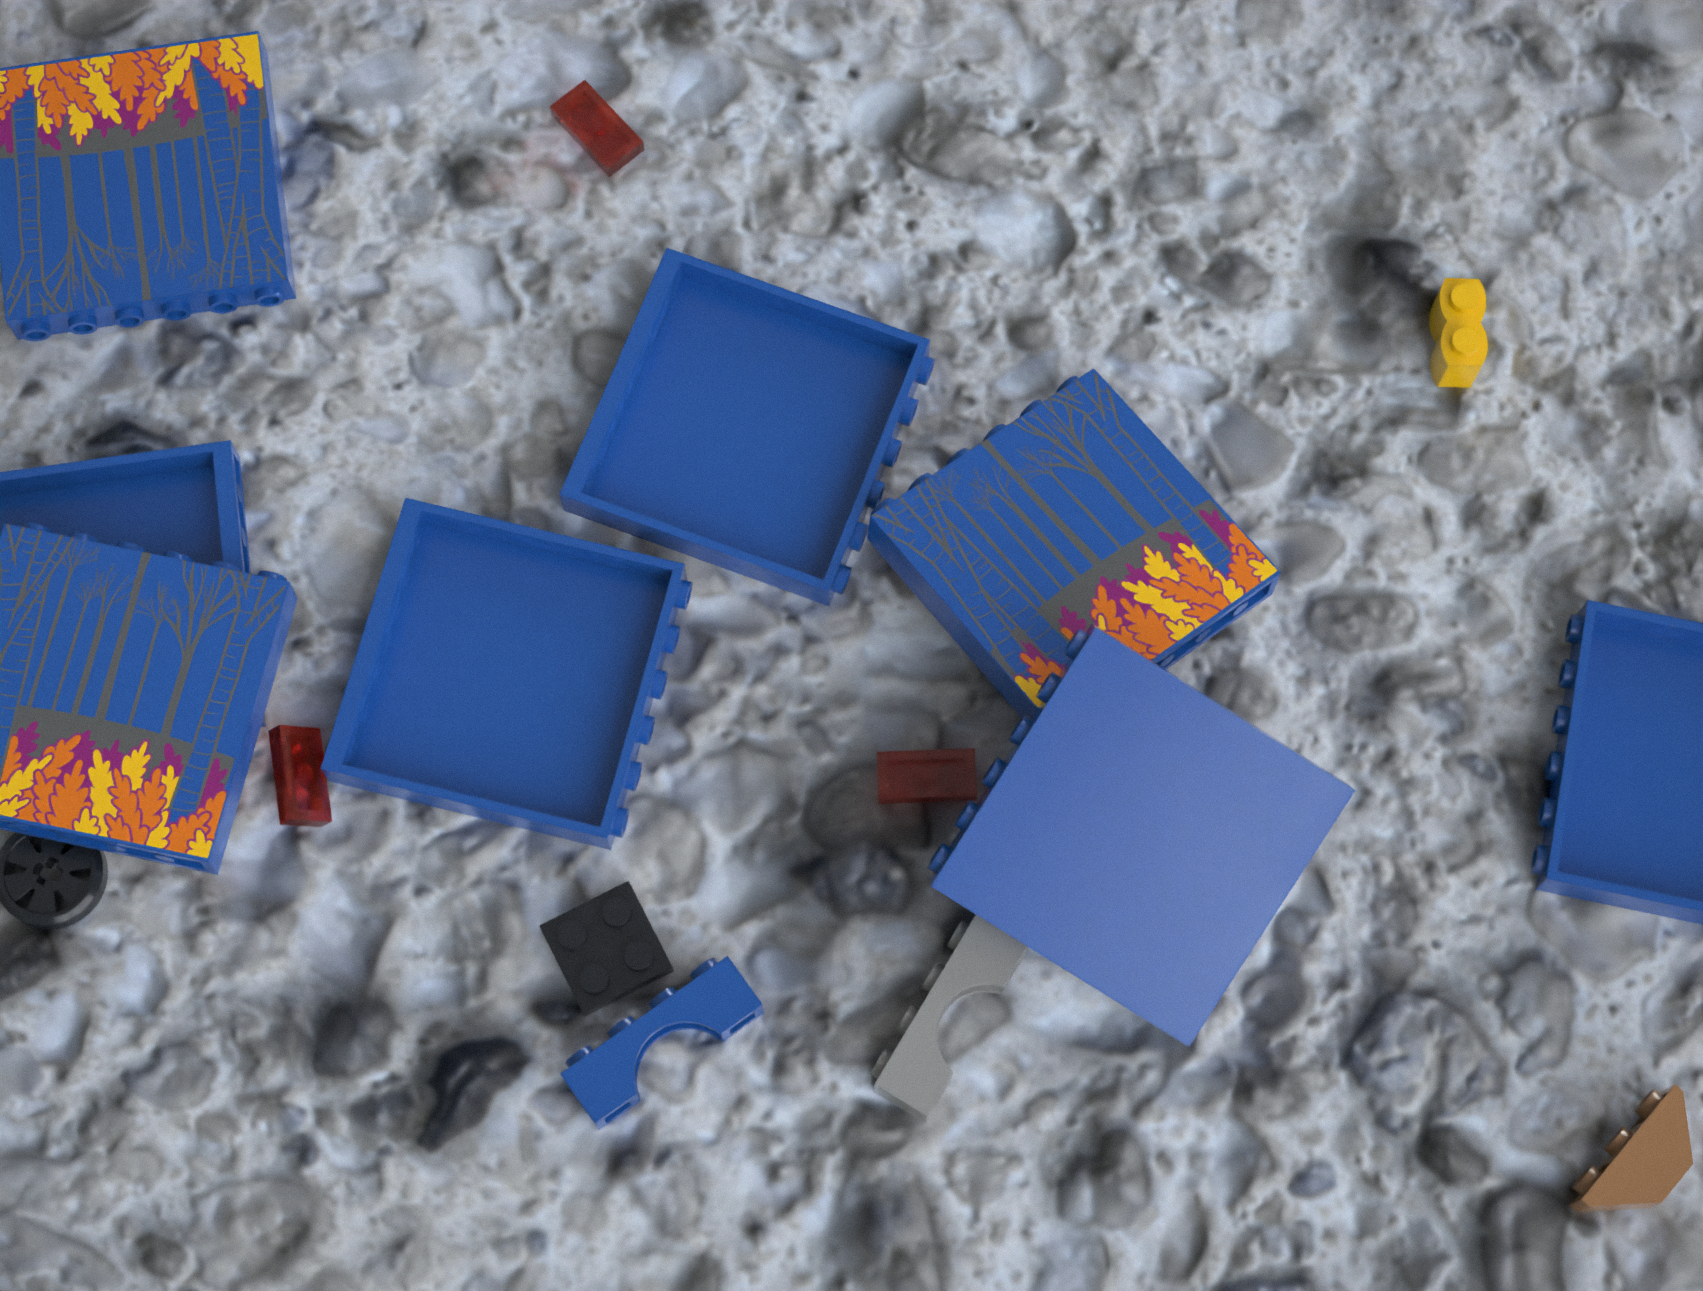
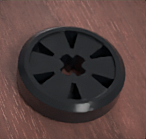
(62, 900)

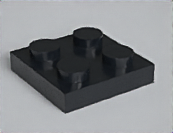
(606, 948)

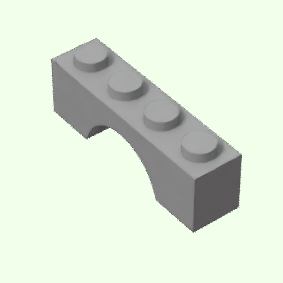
(916, 1071)

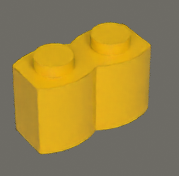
(1458, 333)

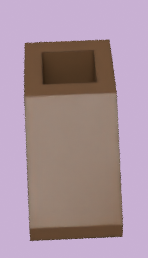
(1641, 1161)

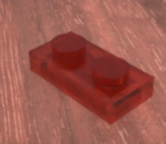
(597, 128)
(297, 776)
(926, 776)

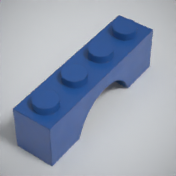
(713, 1003)

